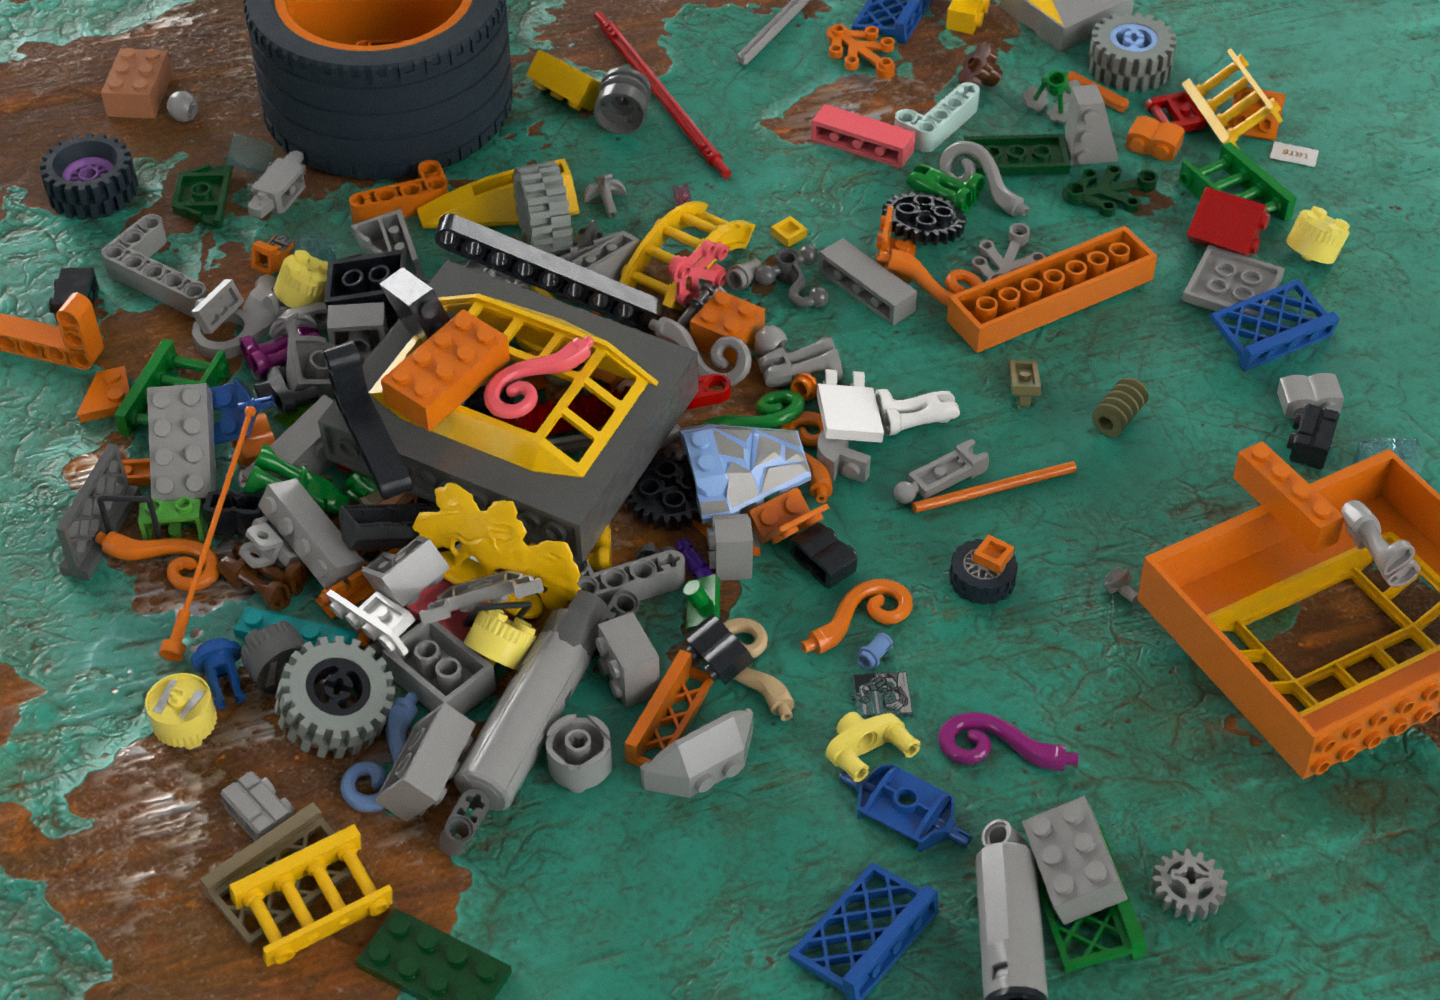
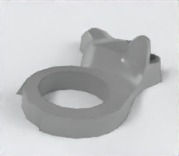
(256, 318)

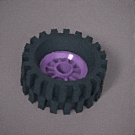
(89, 176)

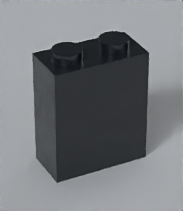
(415, 304)

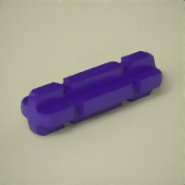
(693, 559)

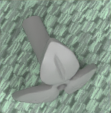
(606, 188)
(290, 323)

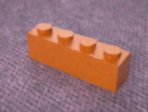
(1288, 497)

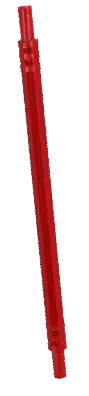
(705, 147)

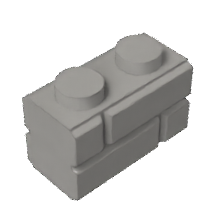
(255, 805)

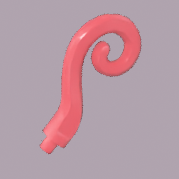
(564, 360)

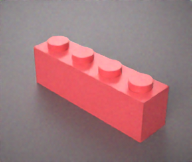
(863, 136)

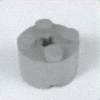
(578, 752)

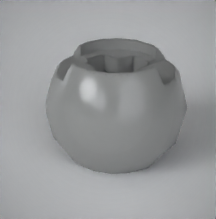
(182, 106)
(769, 339)

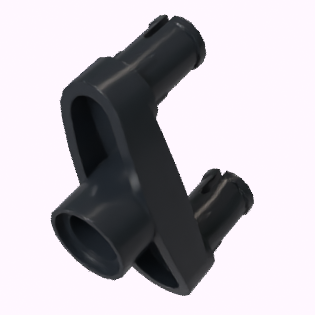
(285, 399)

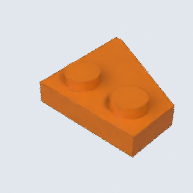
(104, 394)

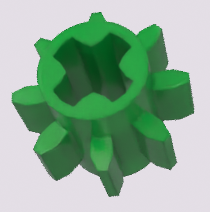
(358, 485)

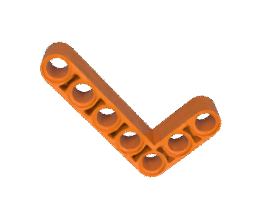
(72, 343)

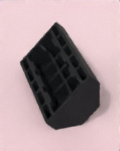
(381, 524)

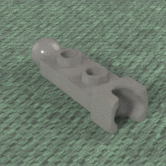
(942, 473)

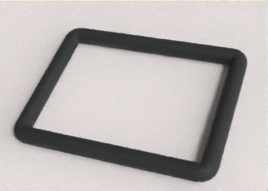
(102, 498)
(525, 605)

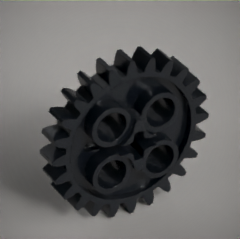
(925, 218)
(665, 494)

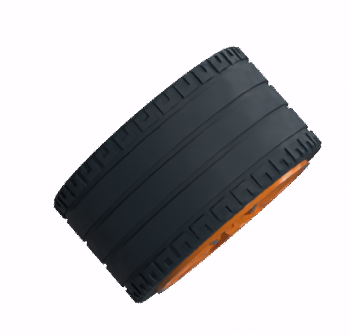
(381, 80)

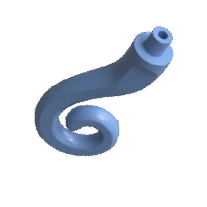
(397, 724)

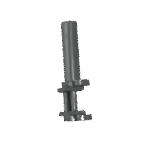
(695, 305)

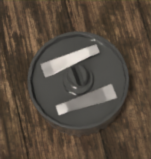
(268, 652)

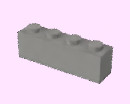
(868, 281)
(309, 532)

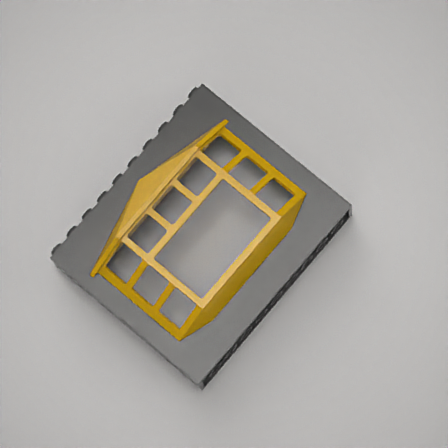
(506, 463)

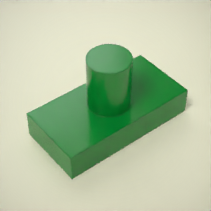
(702, 599)

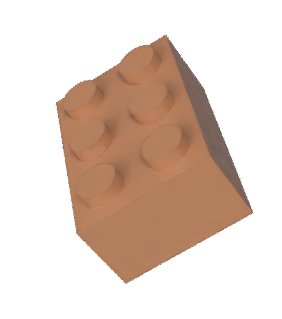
(137, 83)

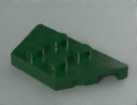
(203, 193)

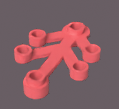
(682, 268)

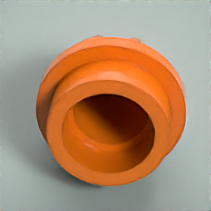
(805, 385)

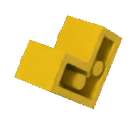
(966, 15)

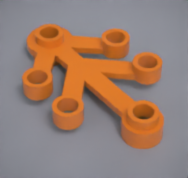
(841, 35)

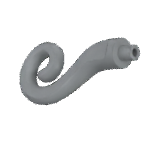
(1004, 198)
(677, 334)

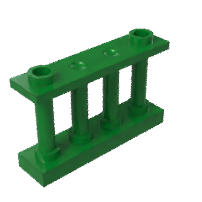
(1243, 172)
(157, 374)

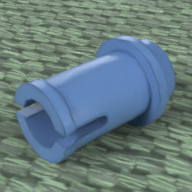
(870, 656)

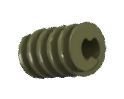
(1120, 406)

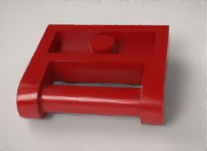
(1180, 108)

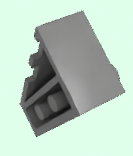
(386, 234)

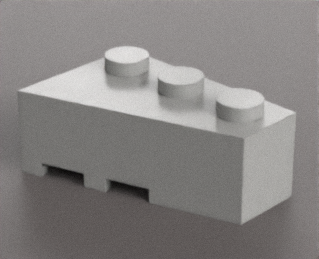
(1088, 128)
(606, 254)

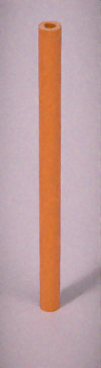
(994, 487)

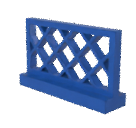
(903, 22)
(1280, 343)
(890, 940)

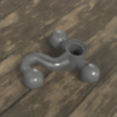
(788, 270)

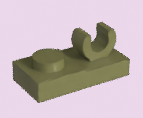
(1024, 380)

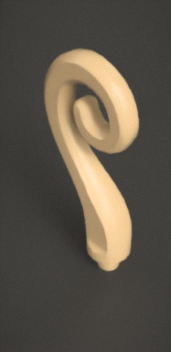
(771, 688)

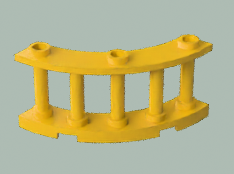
(690, 214)

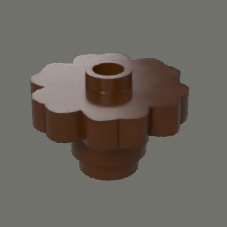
(981, 66)

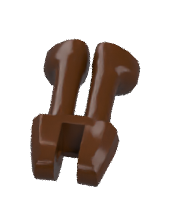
(275, 594)

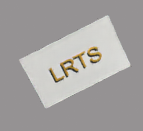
(1294, 154)

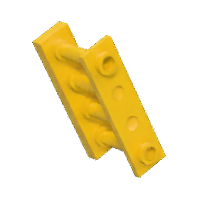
(1209, 106)
(312, 862)

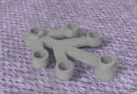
(1018, 237)

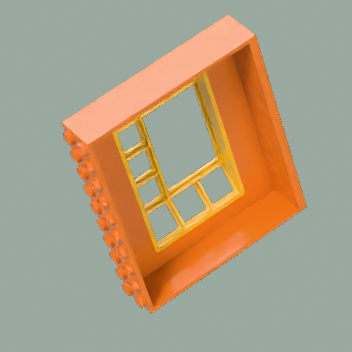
(1258, 567)

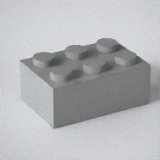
(440, 669)
(426, 763)
(1074, 860)

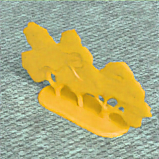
(497, 543)

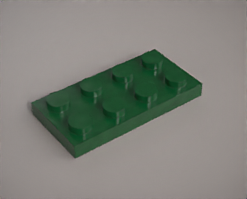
(1024, 154)
(430, 962)

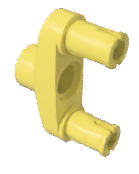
(861, 736)

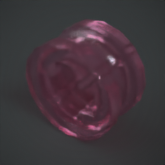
(681, 194)

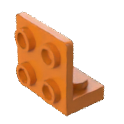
(1265, 129)
(885, 242)
(783, 516)

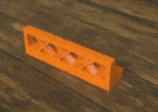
(661, 704)

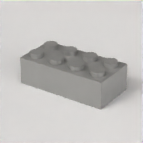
(181, 442)

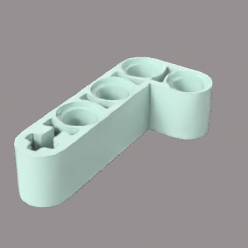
(941, 119)

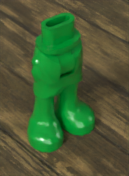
(319, 488)

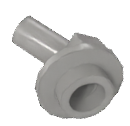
(1117, 581)

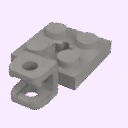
(267, 545)

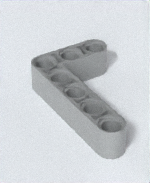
(130, 263)

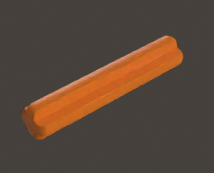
(1110, 98)

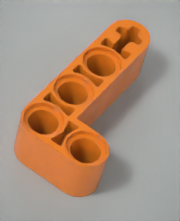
(404, 195)

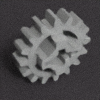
(1185, 884)

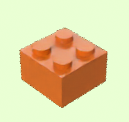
(724, 317)

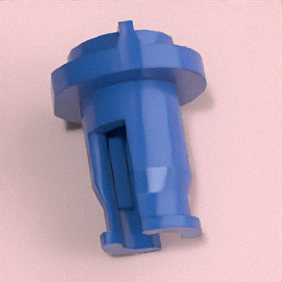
(217, 660)

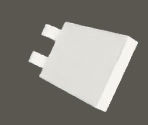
(849, 410)

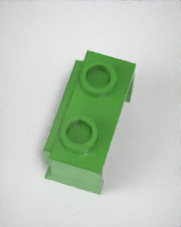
(175, 515)

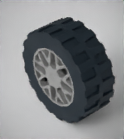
(977, 582)

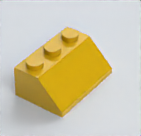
(564, 81)

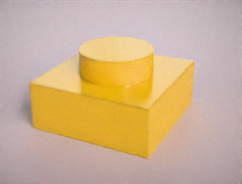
(789, 231)

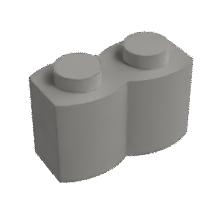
(1317, 389)

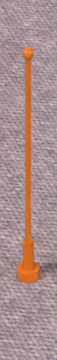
(173, 648)

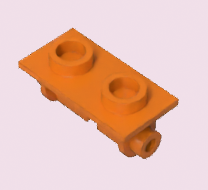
(355, 591)

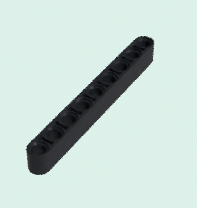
(590, 290)

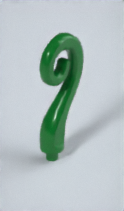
(769, 408)

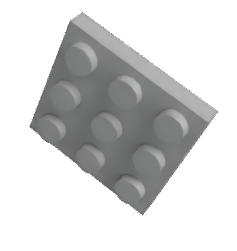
(1230, 278)

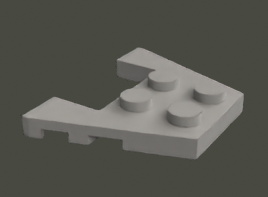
(470, 593)

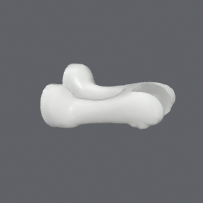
(916, 411)

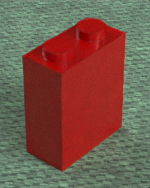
(1228, 222)

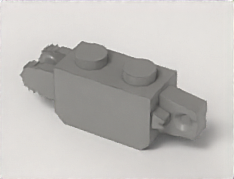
(278, 186)

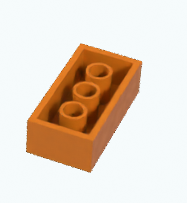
(445, 370)

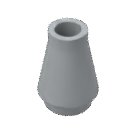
(742, 274)

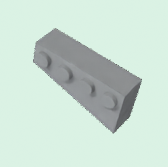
(302, 443)

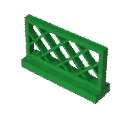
(1125, 928)

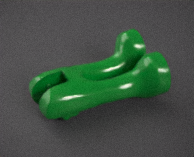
(932, 180)

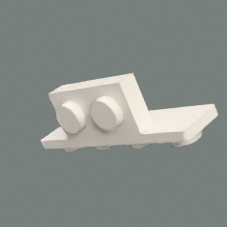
(377, 617)

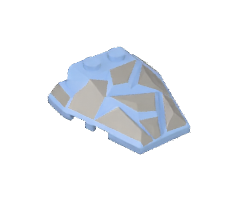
(741, 465)

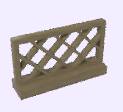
(260, 855)

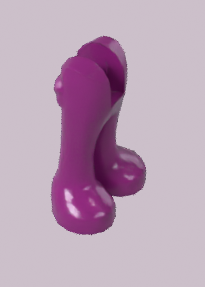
(269, 354)

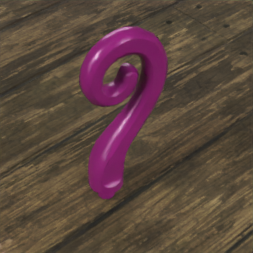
(1037, 753)

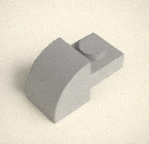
(842, 460)

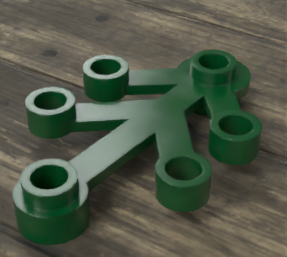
(1078, 193)

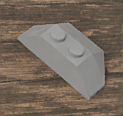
(701, 757)

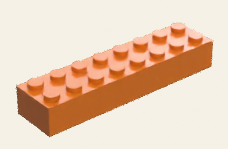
(1050, 288)

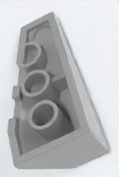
(307, 364)

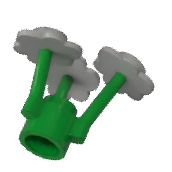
(1056, 85)

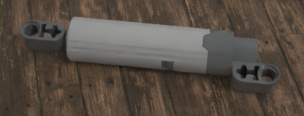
(526, 711)

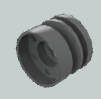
(622, 100)

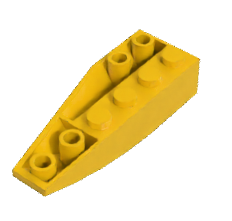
(488, 200)

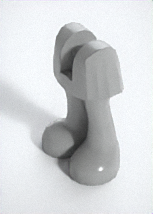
(782, 367)
(1392, 560)

